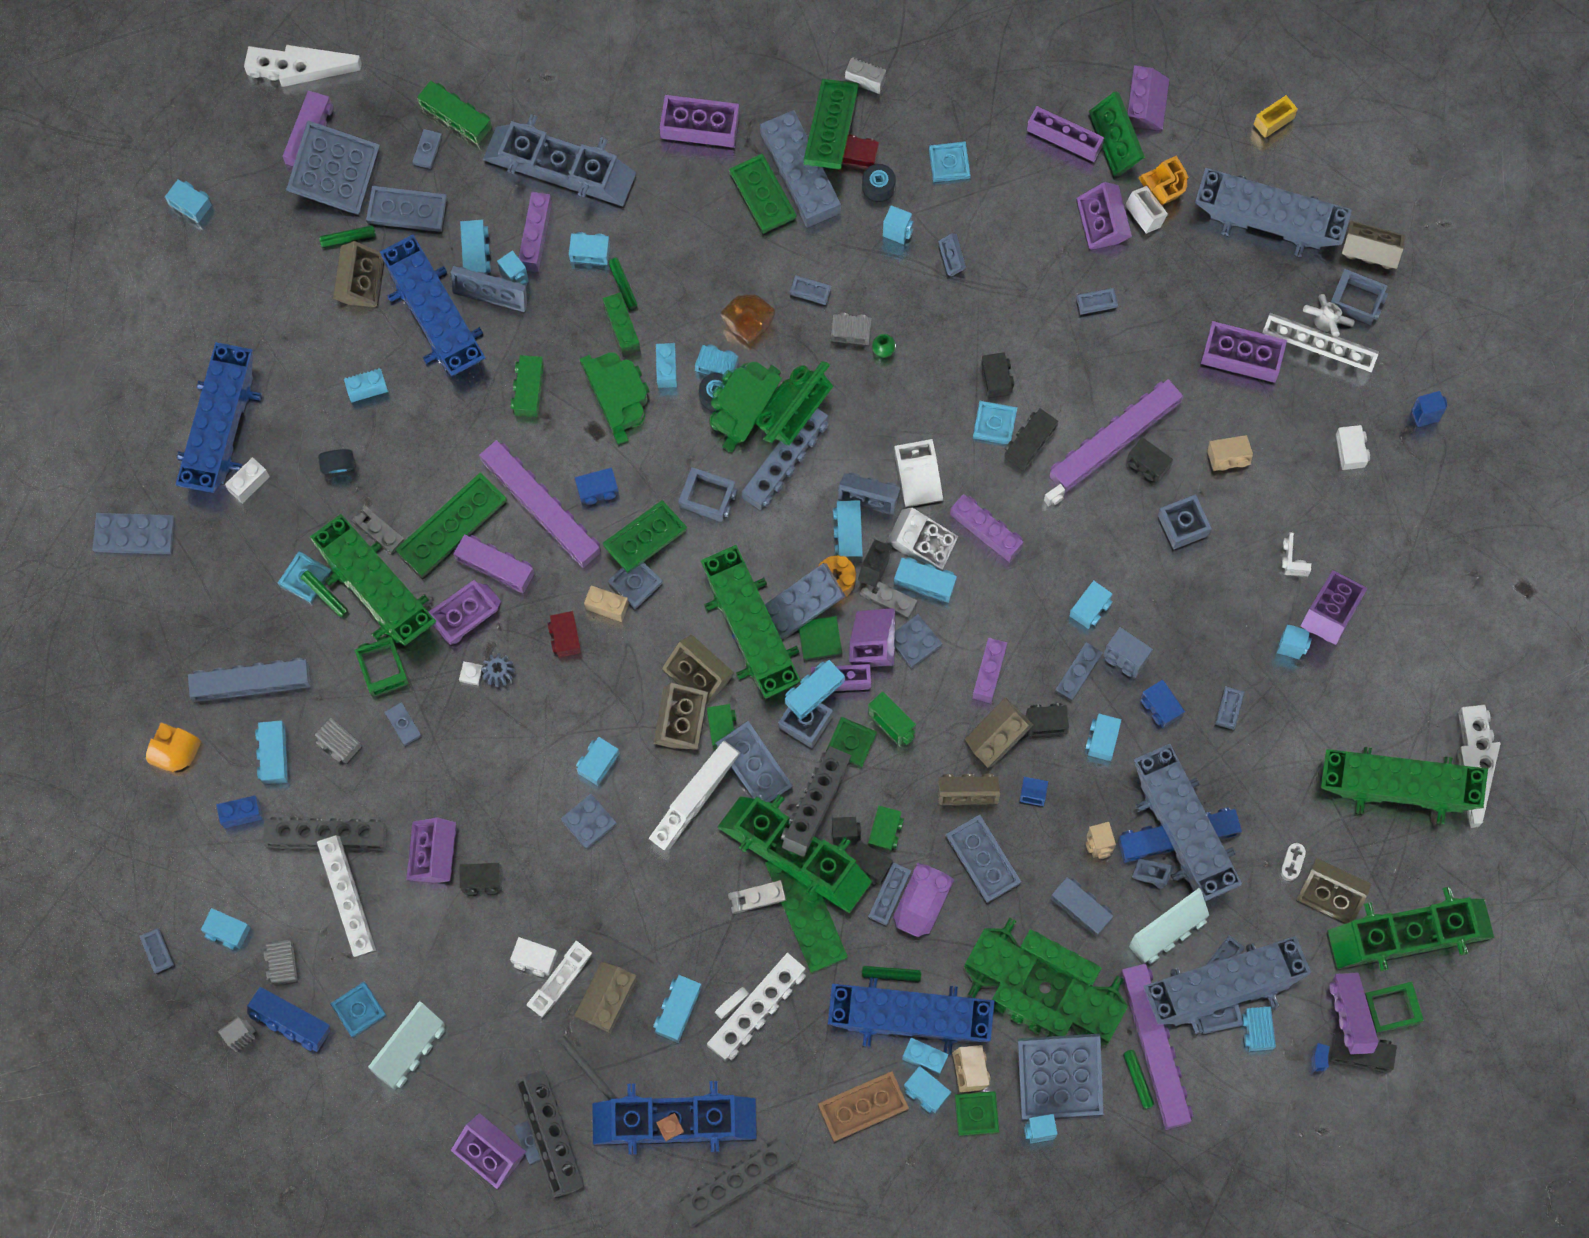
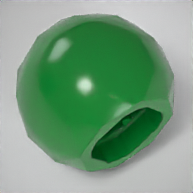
(884, 345)

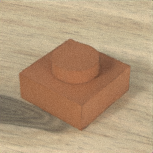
(670, 1127)

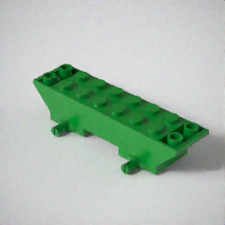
(372, 581)
(750, 622)
(1404, 781)
(823, 868)
(1410, 932)

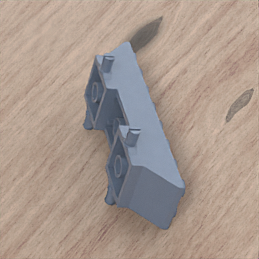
(559, 162)
(1271, 209)
(1177, 807)
(1227, 982)

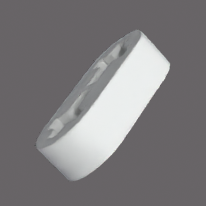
(1297, 863)
(732, 1003)

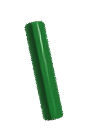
(347, 236)
(623, 283)
(323, 593)
(891, 973)
(1139, 1079)

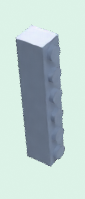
(249, 680)

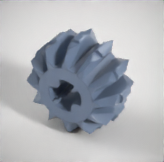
(490, 674)

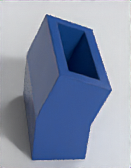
(1033, 791)
(1320, 1057)

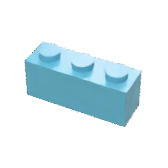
(474, 246)
(848, 530)
(925, 579)
(814, 689)
(271, 752)
(677, 1008)

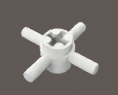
(1328, 316)

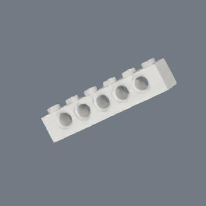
(1321, 342)
(346, 896)
(786, 965)

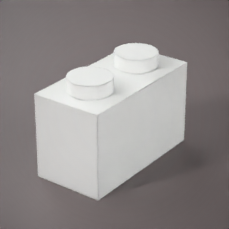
(1146, 209)
(1352, 447)
(247, 480)
(533, 957)

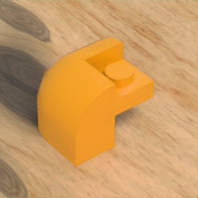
(1166, 181)
(172, 748)

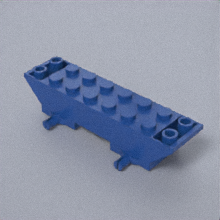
(432, 306)
(217, 418)
(911, 1014)
(701, 1117)

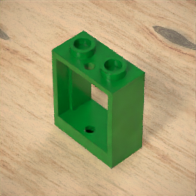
(388, 683)
(892, 719)
(1411, 1003)

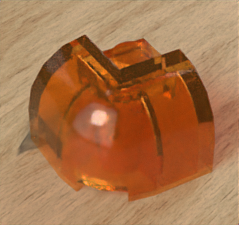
(748, 316)

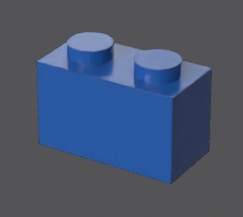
(1429, 408)
(597, 486)
(1162, 704)
(239, 811)

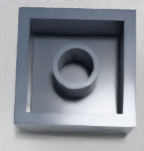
(1184, 521)
(1127, 653)
(810, 727)

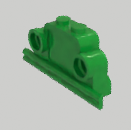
(617, 391)
(742, 400)
(794, 403)

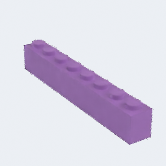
(1116, 435)
(540, 503)
(1157, 1050)

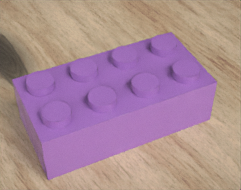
(699, 121)
(1244, 351)
(1333, 607)

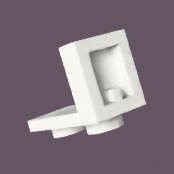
(1296, 568)

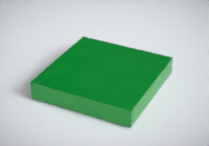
(820, 639)
(853, 740)
(977, 1113)

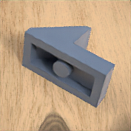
(1153, 872)

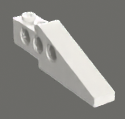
(317, 64)
(1472, 756)
(694, 796)

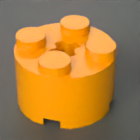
(844, 569)

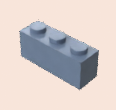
(1082, 906)

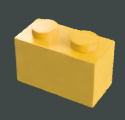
(1275, 116)

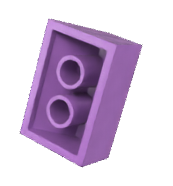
(1147, 98)
(1104, 216)
(431, 850)
(488, 1150)

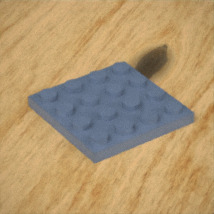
(332, 167)
(1060, 1076)

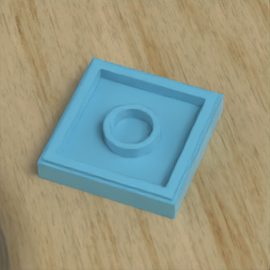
(949, 161)
(994, 422)
(292, 579)

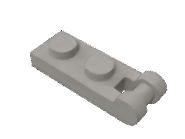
(378, 530)
(890, 598)
(758, 896)

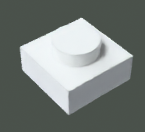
(1055, 495)
(471, 673)

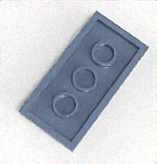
(406, 208)
(489, 288)
(133, 533)
(804, 600)
(756, 764)
(983, 858)

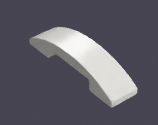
(560, 979)

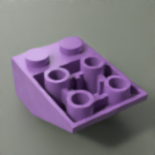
(873, 638)

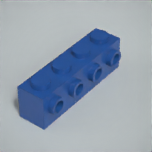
(288, 1019)

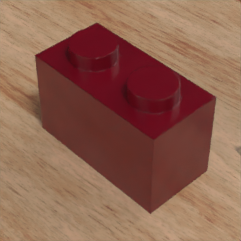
(860, 152)
(565, 634)

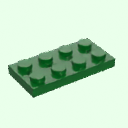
(1119, 135)
(762, 193)
(645, 536)

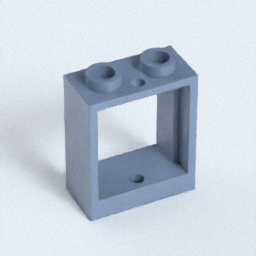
(1363, 283)
(686, 504)

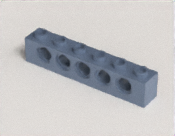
(763, 476)

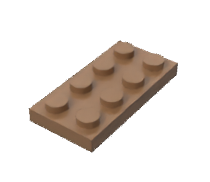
(863, 1106)

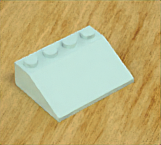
(1170, 927)
(407, 1046)

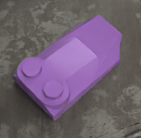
(464, 611)
(922, 900)

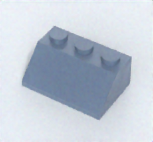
(870, 492)

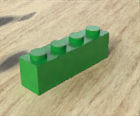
(455, 112)

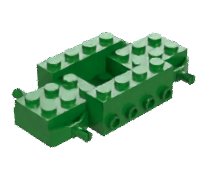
(1020, 970)

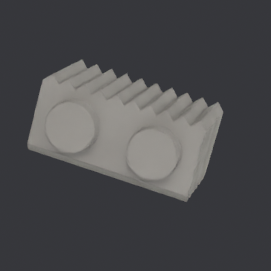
(866, 75)
(851, 329)
(338, 741)
(281, 962)
(237, 1033)

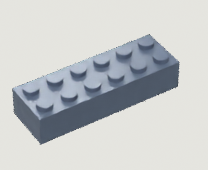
(805, 183)

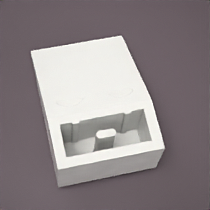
(918, 473)
(922, 538)

